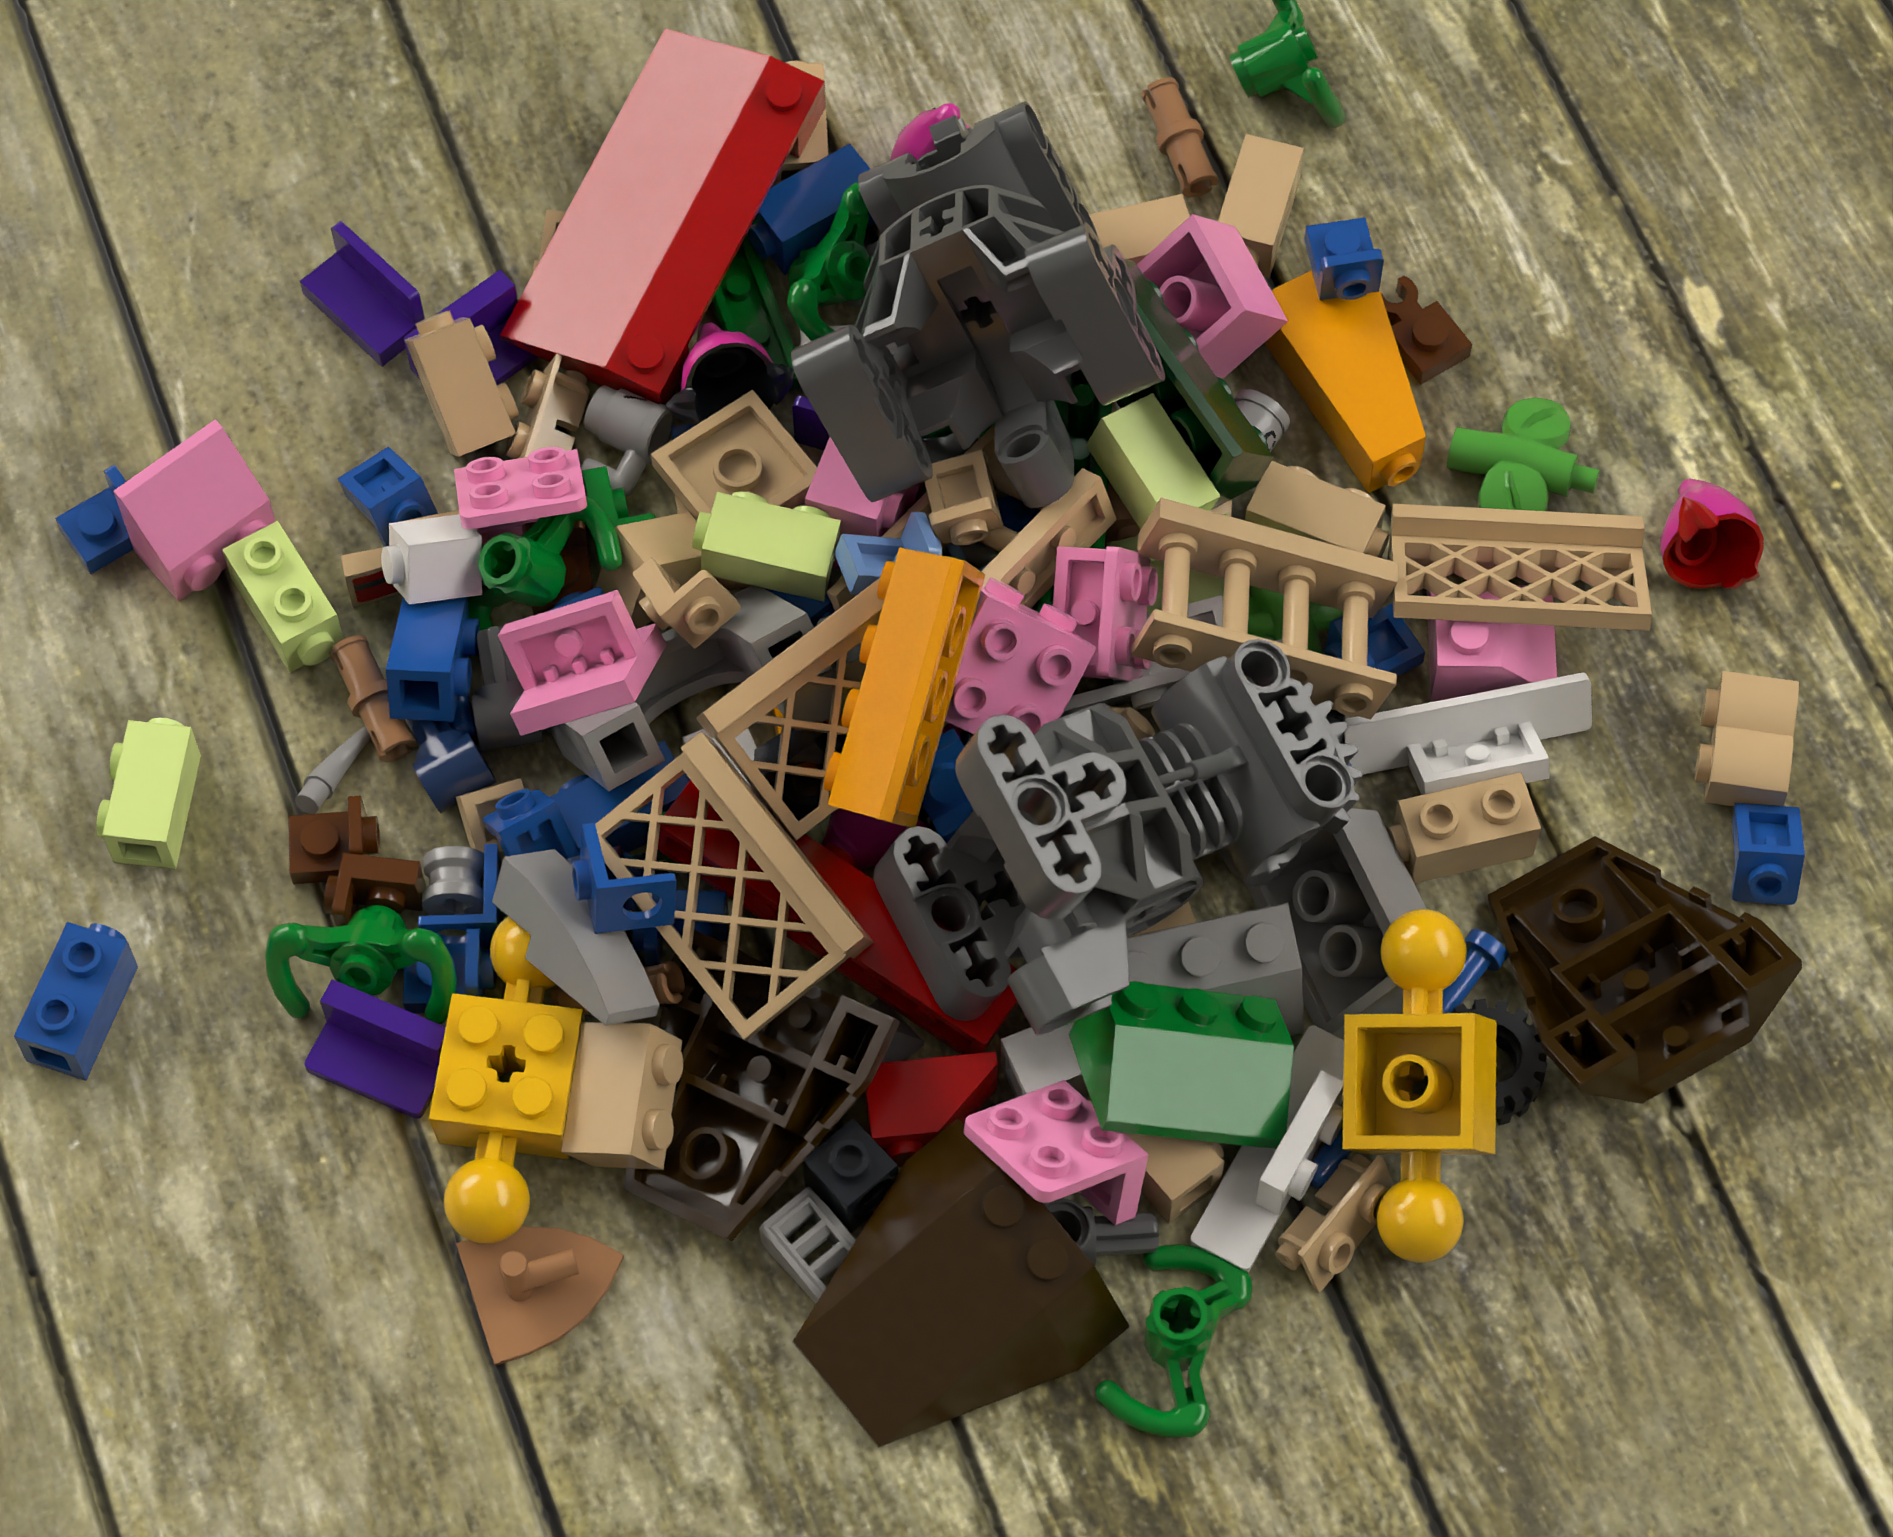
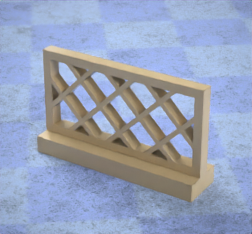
(1536, 546)
(779, 682)
(774, 853)

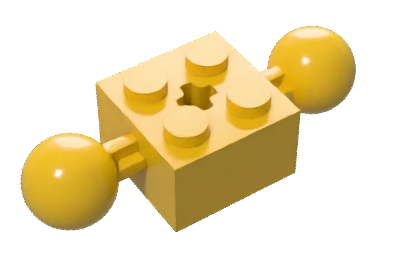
(1455, 1114)
(523, 1116)

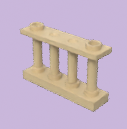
(1028, 556)
(1277, 562)

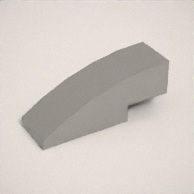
(590, 967)

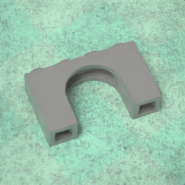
(619, 742)

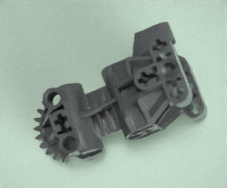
(992, 301)
(1098, 833)

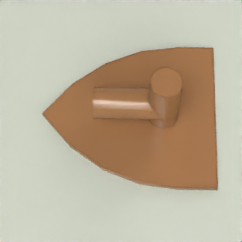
(536, 1286)

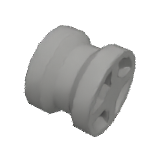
(453, 881)

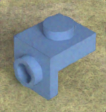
(864, 556)

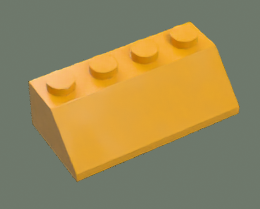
(905, 686)

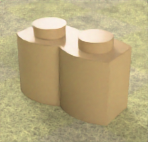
(1749, 740)

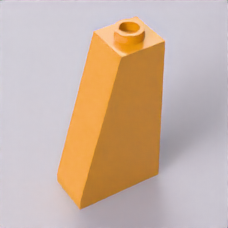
(1351, 379)

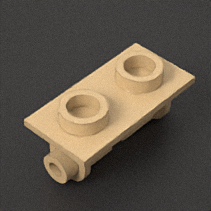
(551, 401)
(1329, 1241)

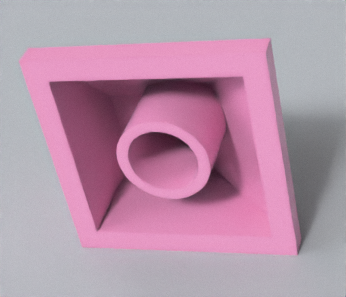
(1487, 655)

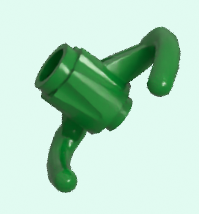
(1282, 59)
(833, 269)
(531, 565)
(361, 957)
(1179, 1340)

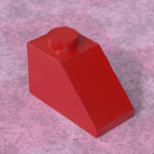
(924, 1096)

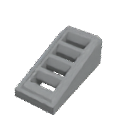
(787, 1221)

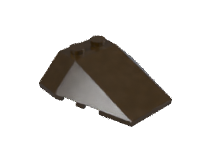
(1634, 972)
(758, 1104)
(954, 1297)

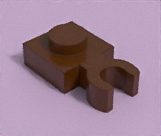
(1425, 336)

